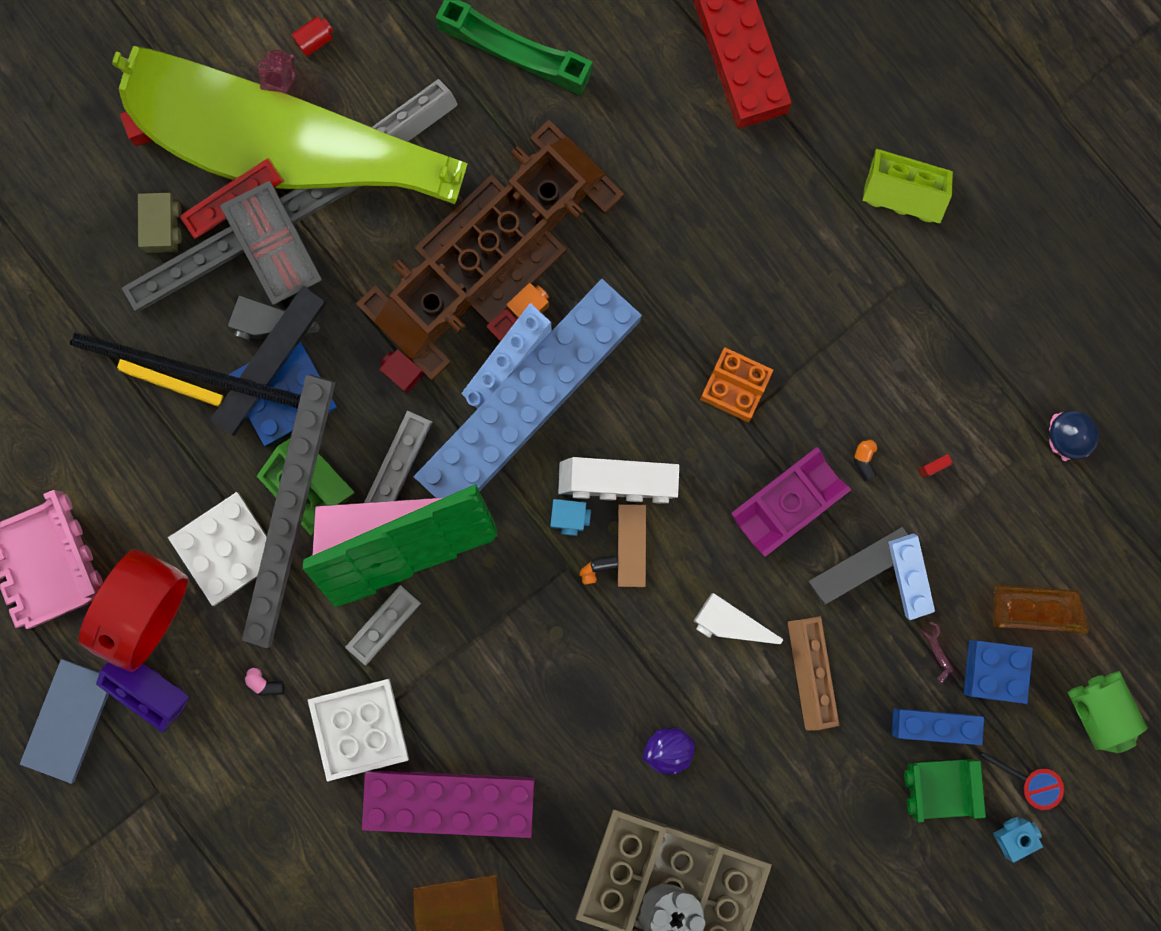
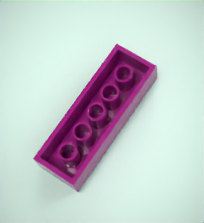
(448, 803)

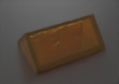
(1038, 609)
(459, 906)

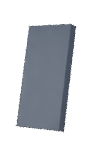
(65, 722)

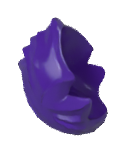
(669, 751)

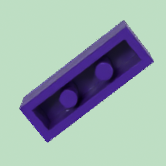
(144, 693)

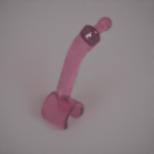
(943, 661)

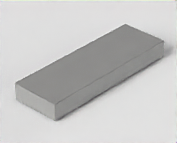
(383, 625)

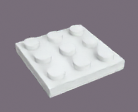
(222, 548)
(358, 729)

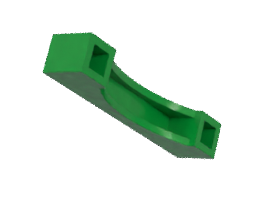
(473, 28)

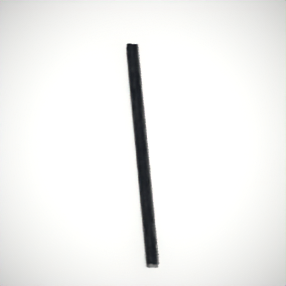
(189, 371)

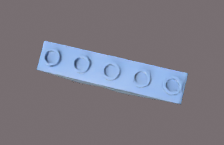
(513, 349)

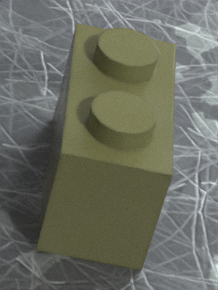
(158, 223)

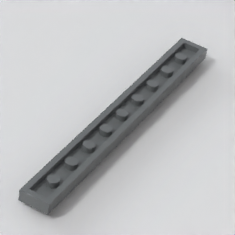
(218, 250)
(288, 510)

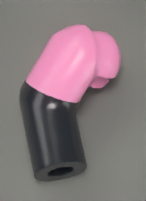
(261, 686)

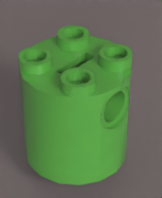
(1108, 713)

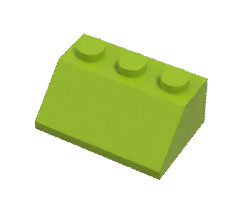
(908, 186)

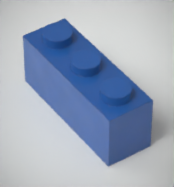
(937, 726)

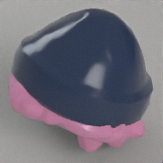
(1073, 435)

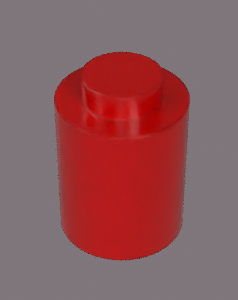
(312, 35)

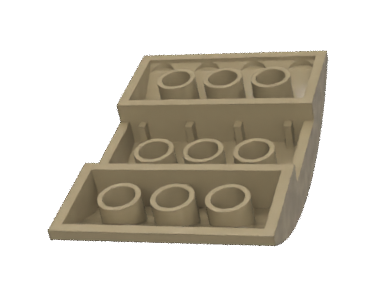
(648, 853)

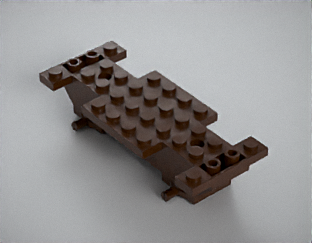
(489, 247)

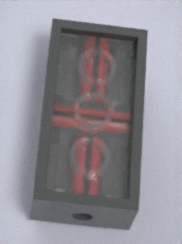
(271, 242)

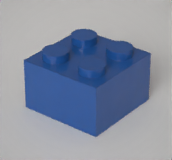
(998, 671)

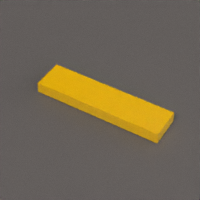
(170, 383)

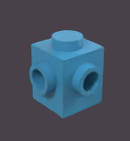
(1018, 838)

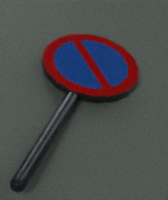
(1041, 788)

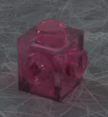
(276, 71)

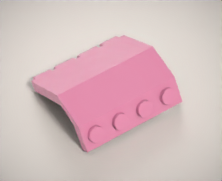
(45, 563)

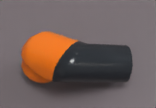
(863, 457)
(597, 565)

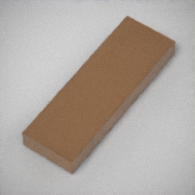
(631, 545)

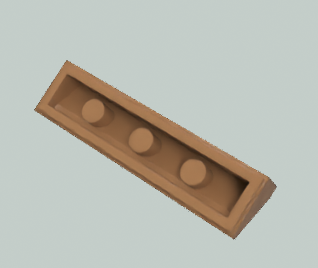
(813, 673)

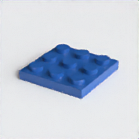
(276, 420)

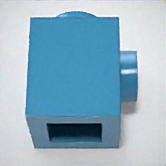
(569, 516)

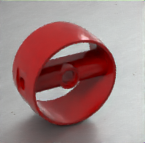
(133, 610)

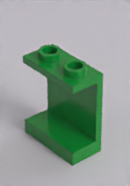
(945, 789)

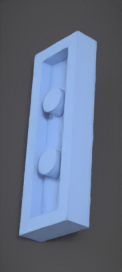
(911, 576)

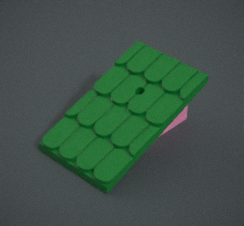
(387, 542)

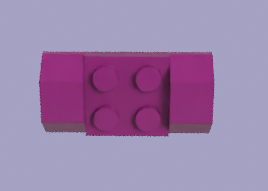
(789, 502)

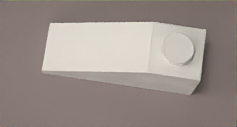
(726, 621)

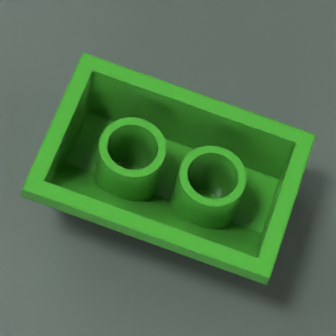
(325, 489)

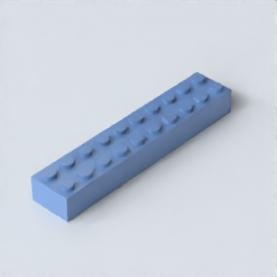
(531, 393)

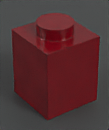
(401, 370)

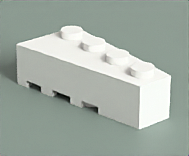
(618, 479)

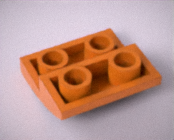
(736, 384)

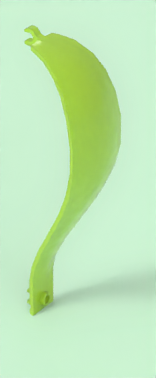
(234, 125)

